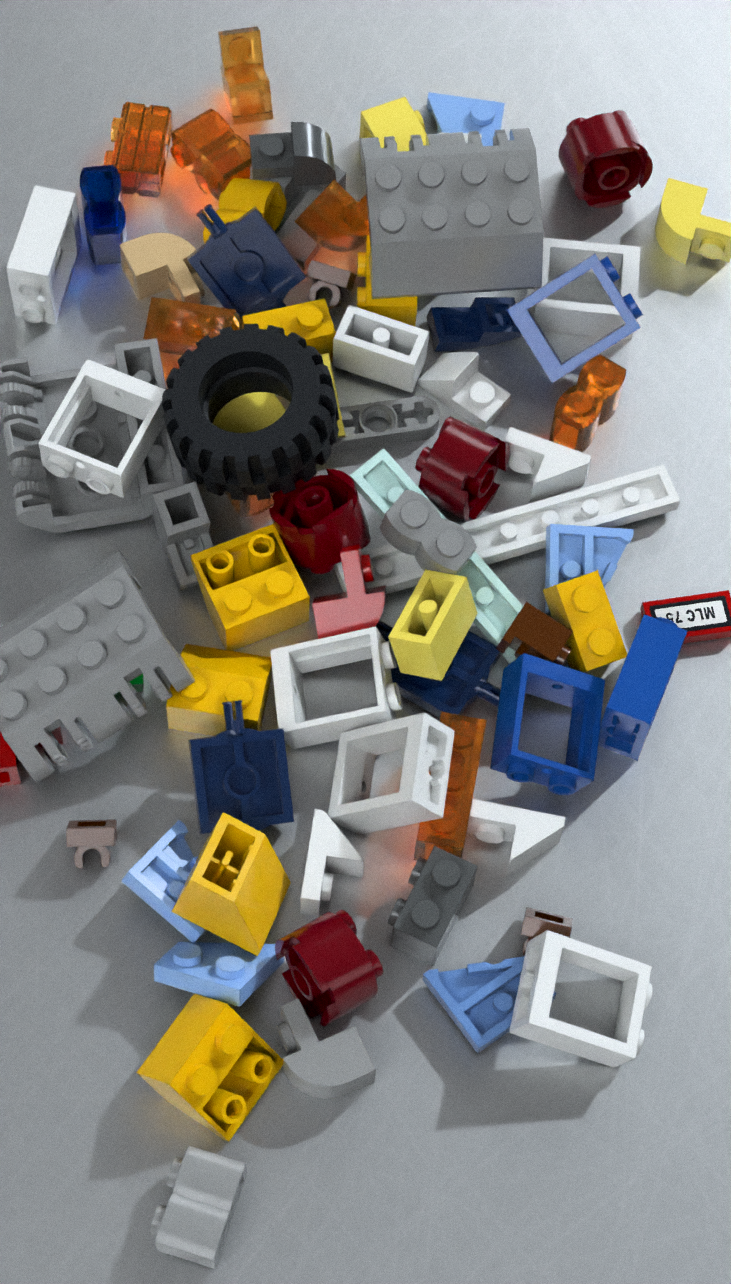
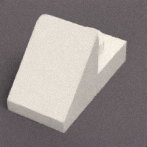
(465, 390)
(554, 465)
(528, 830)
(327, 855)

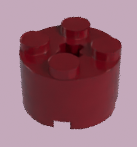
(604, 158)
(462, 468)
(320, 520)
(329, 966)

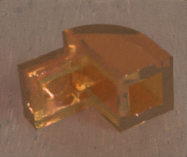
(244, 76)
(336, 219)

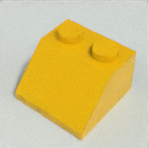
(219, 678)

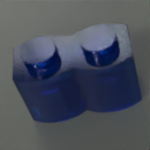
(103, 213)

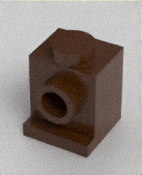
(537, 635)

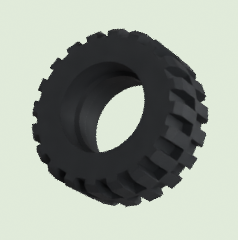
(239, 365)

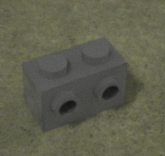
(433, 905)

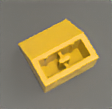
(251, 588)
(235, 885)
(211, 1065)

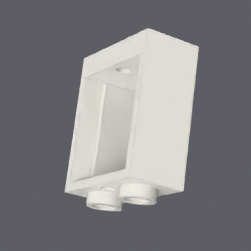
(44, 255)
(580, 317)
(115, 391)
(323, 653)
(420, 796)
(536, 993)

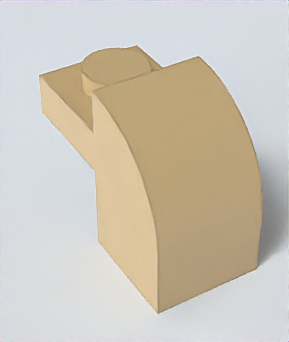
(159, 264)

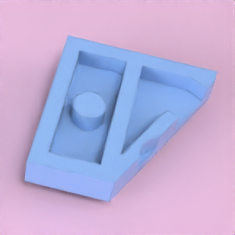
(466, 115)
(582, 550)
(162, 875)
(216, 970)

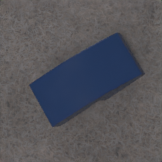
(474, 326)

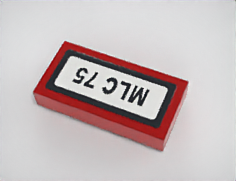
(702, 615)

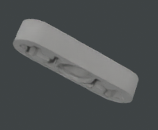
(389, 409)

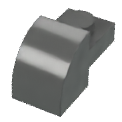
(300, 154)

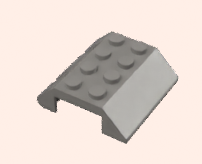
(453, 214)
(102, 434)
(74, 658)

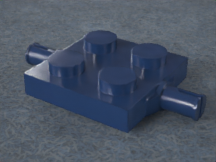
(245, 263)
(462, 683)
(241, 774)

